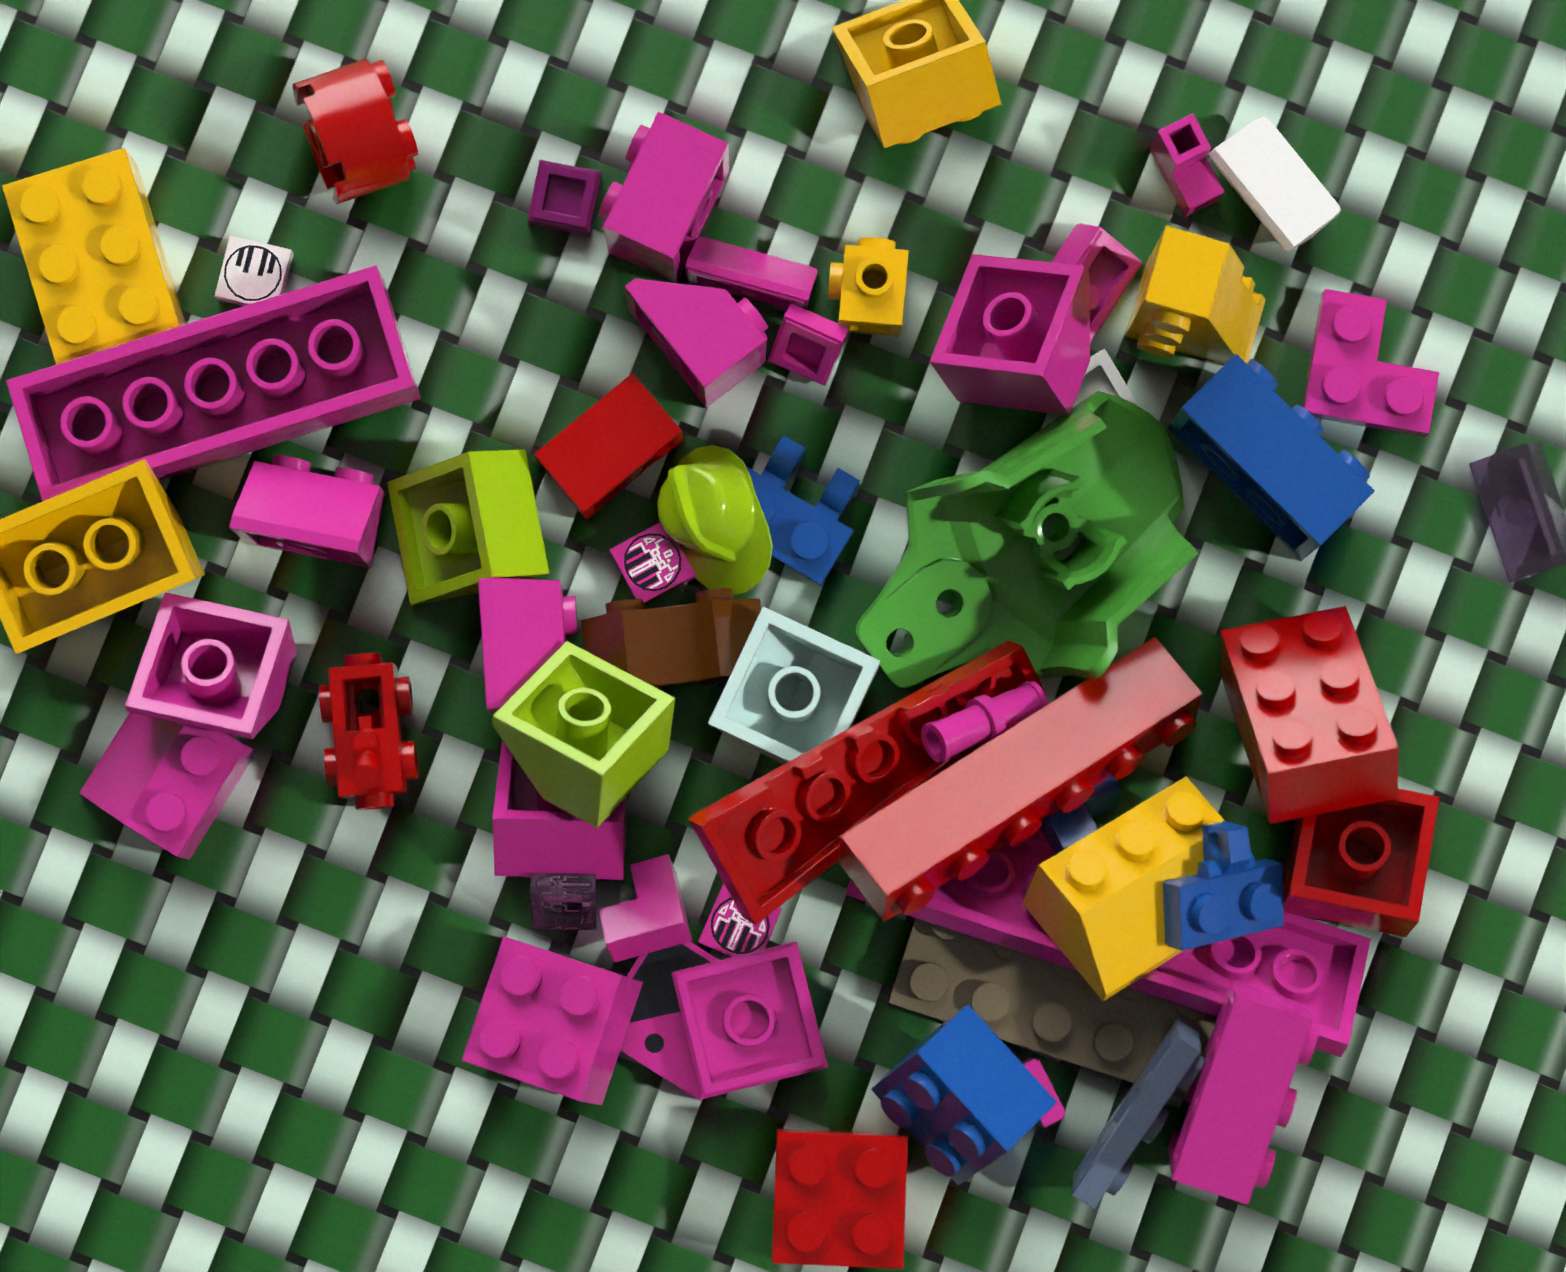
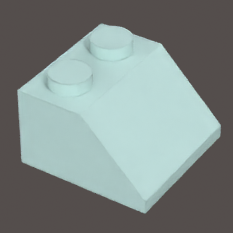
(792, 688)

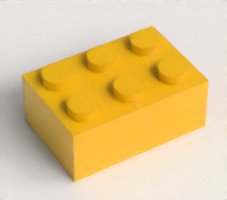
(93, 255)

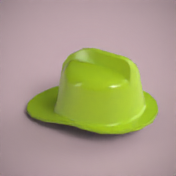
(717, 519)

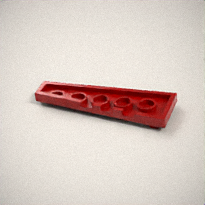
(790, 821)

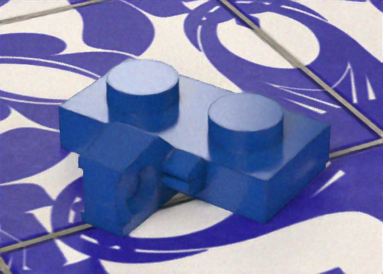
(1226, 896)

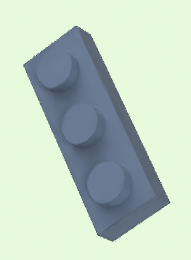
(1138, 1115)

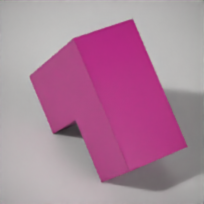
(1183, 160)
(653, 919)

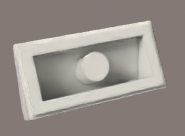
(1275, 183)

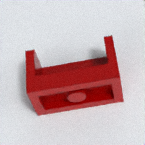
(609, 446)

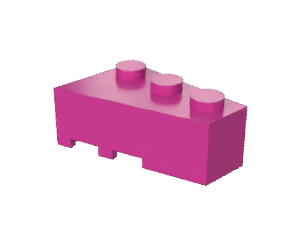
(1242, 1093)

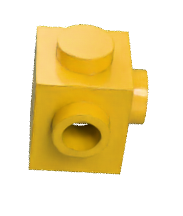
(870, 287)

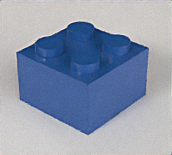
(963, 1096)

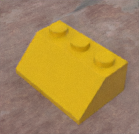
(90, 555)
(1106, 890)

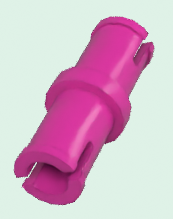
(981, 721)

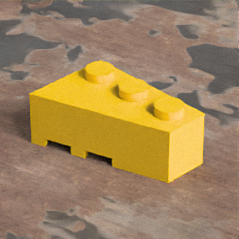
(1195, 300)

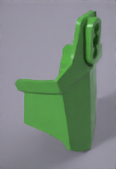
(1037, 549)

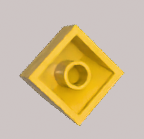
(917, 68)

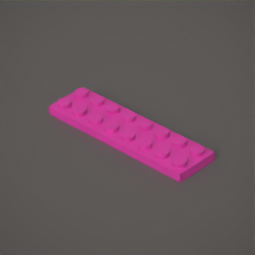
(1294, 961)

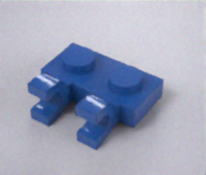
(801, 534)

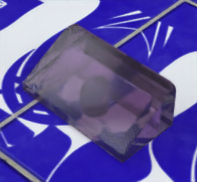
(1522, 510)

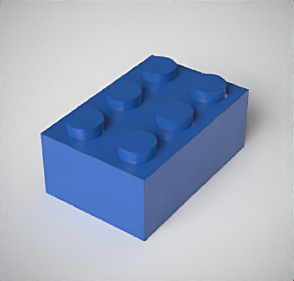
(1271, 456)

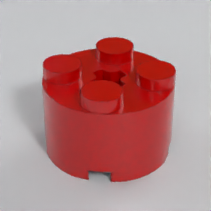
(355, 129)

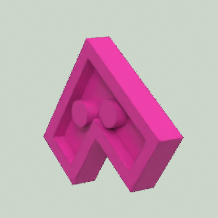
(1349, 382)

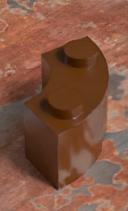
(676, 641)

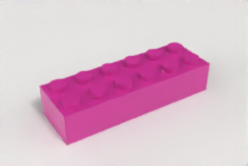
(217, 385)

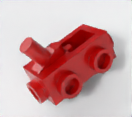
(369, 748)

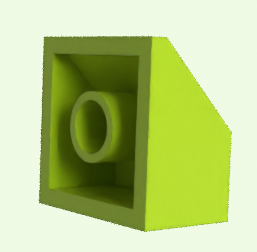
(467, 524)
(585, 732)

